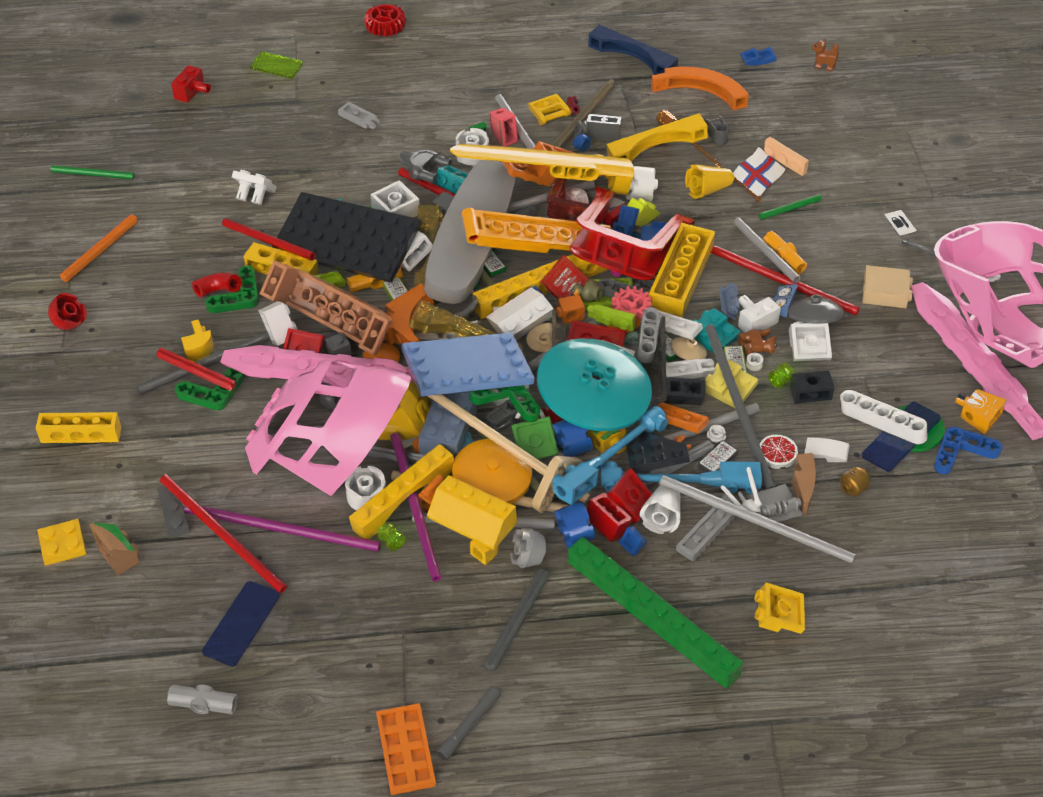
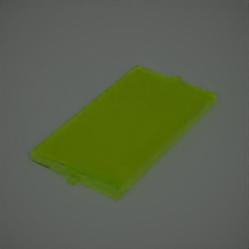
(276, 65)

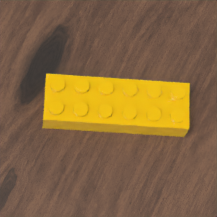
(681, 269)

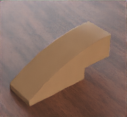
(804, 480)

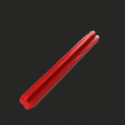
(196, 369)

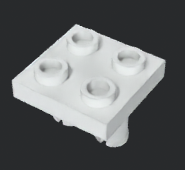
(258, 182)

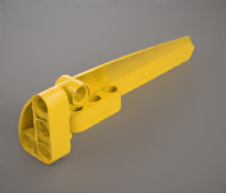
(561, 164)

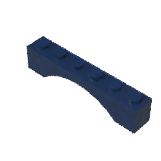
(608, 40)

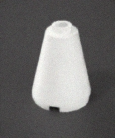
(662, 510)

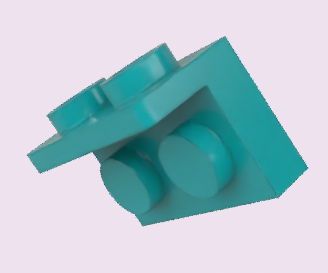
(450, 178)

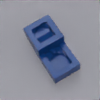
(753, 58)
(626, 220)

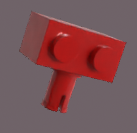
(189, 83)
(608, 517)

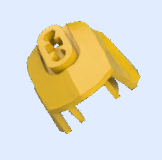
(409, 416)

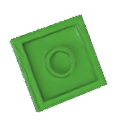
(536, 438)

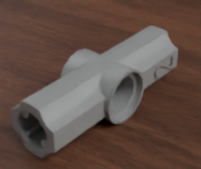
(202, 699)

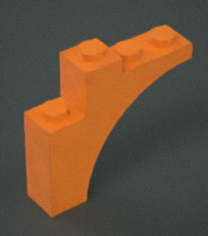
(401, 312)

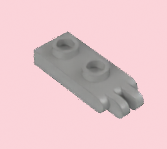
(358, 116)

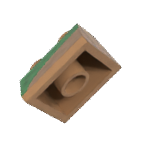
(115, 546)

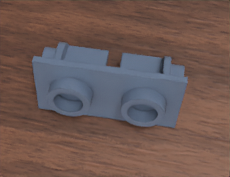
(729, 301)

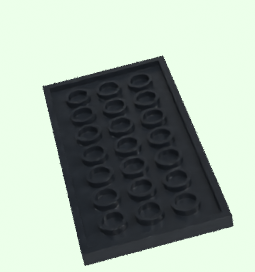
(350, 235)

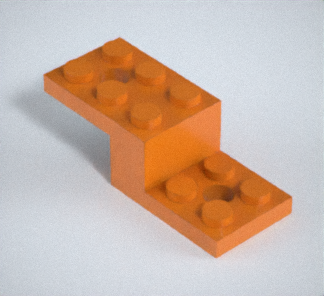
(536, 173)

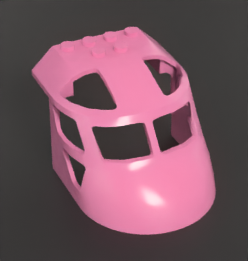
(983, 251)
(357, 421)

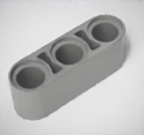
(645, 342)

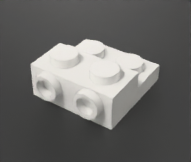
(810, 341)

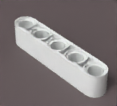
(884, 416)

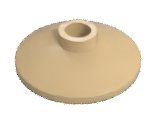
(539, 338)
(688, 349)

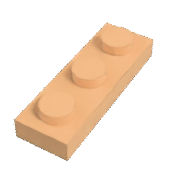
(786, 156)

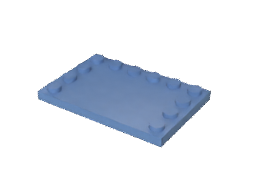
(467, 364)

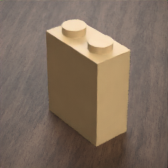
(887, 286)

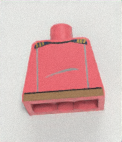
(503, 126)

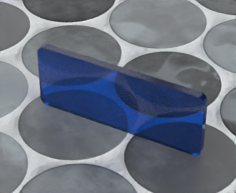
(889, 449)
(240, 623)

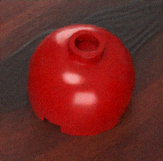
(66, 312)

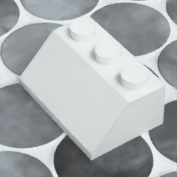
(521, 314)

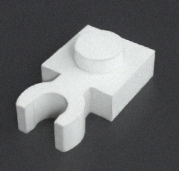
(578, 195)

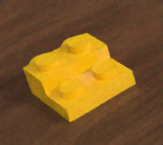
(780, 608)

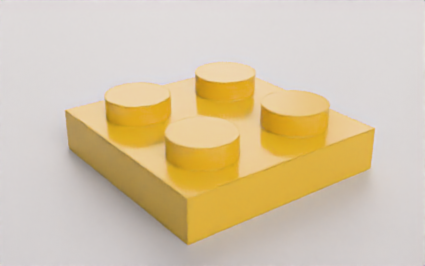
(61, 542)

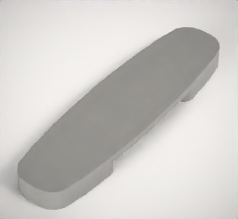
(453, 262)

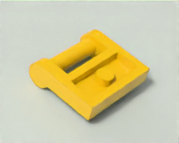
(548, 105)

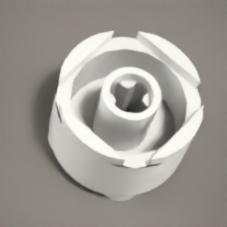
(474, 137)
(643, 184)
(363, 485)

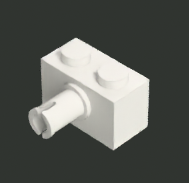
(758, 315)
(277, 321)

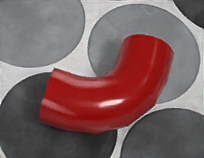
(216, 282)

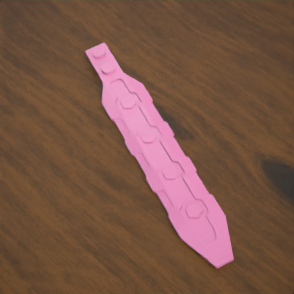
(976, 357)
(281, 363)

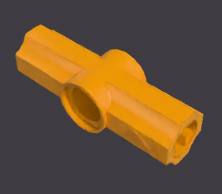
(786, 251)
(361, 282)

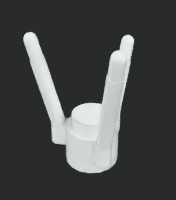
(751, 505)

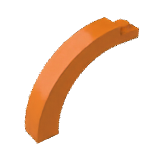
(704, 80)

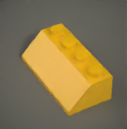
(472, 512)

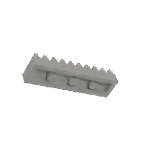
(704, 532)

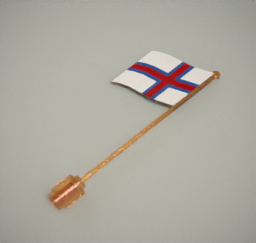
(753, 174)

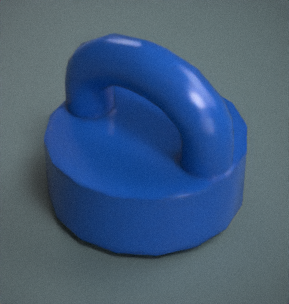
(582, 142)

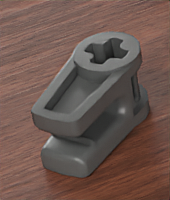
(502, 416)

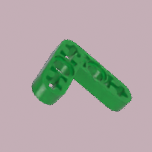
(241, 297)
(217, 394)
(485, 396)

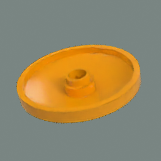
(492, 470)

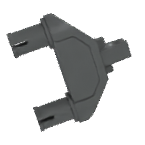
(421, 161)

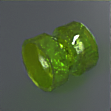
(781, 375)
(393, 538)

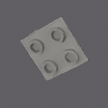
(779, 503)

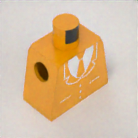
(981, 409)

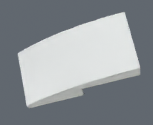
(827, 448)

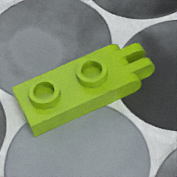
(612, 317)

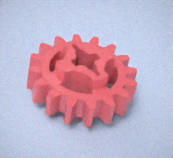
(631, 301)

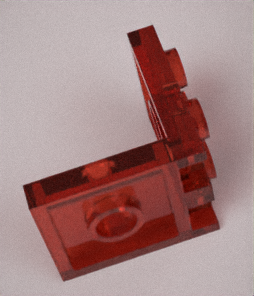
(559, 206)

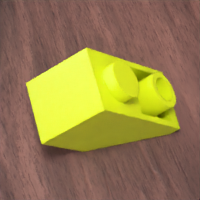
(646, 213)

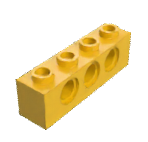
(262, 257)
(78, 427)

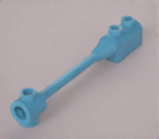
(730, 474)
(584, 477)

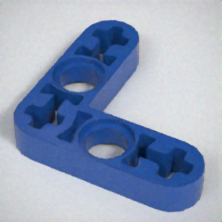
(961, 442)

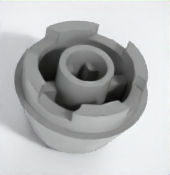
(528, 548)

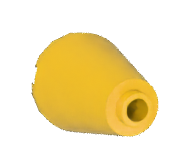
(707, 179)

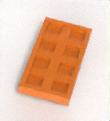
(405, 749)

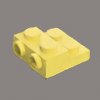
(717, 388)

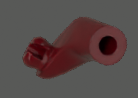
(571, 103)

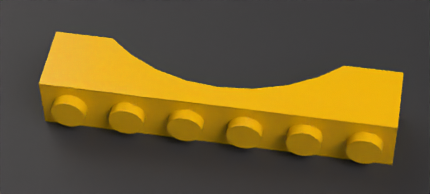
(684, 130)
(376, 511)

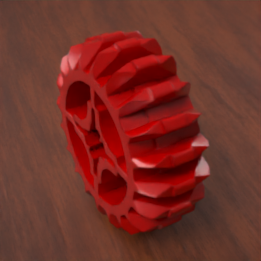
(385, 20)

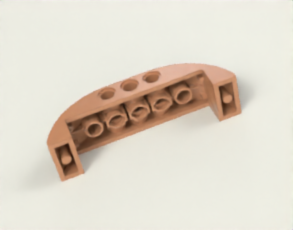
(327, 305)

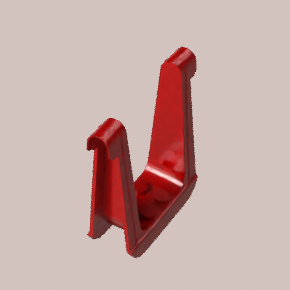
(617, 250)

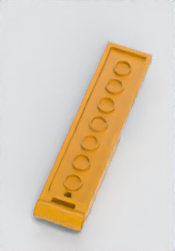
(519, 231)

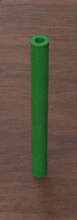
(789, 207)

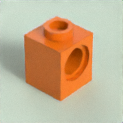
(570, 309)

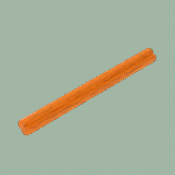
(98, 248)

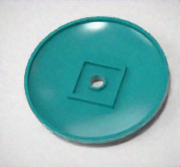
(589, 403)

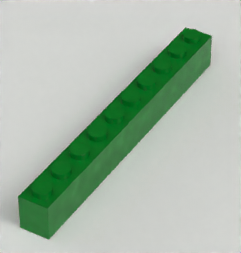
(655, 613)

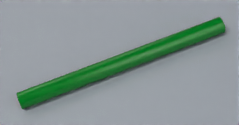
(92, 172)

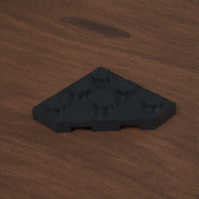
(655, 452)

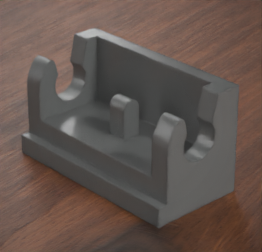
(603, 127)

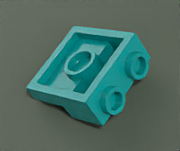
(726, 332)

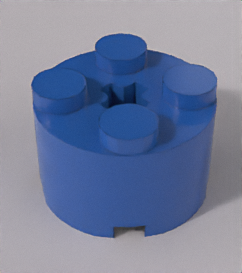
(572, 439)
(574, 523)

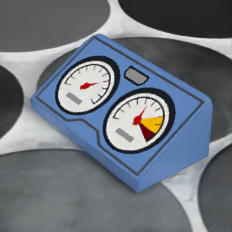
(785, 297)

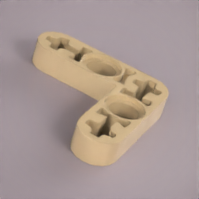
(545, 490)

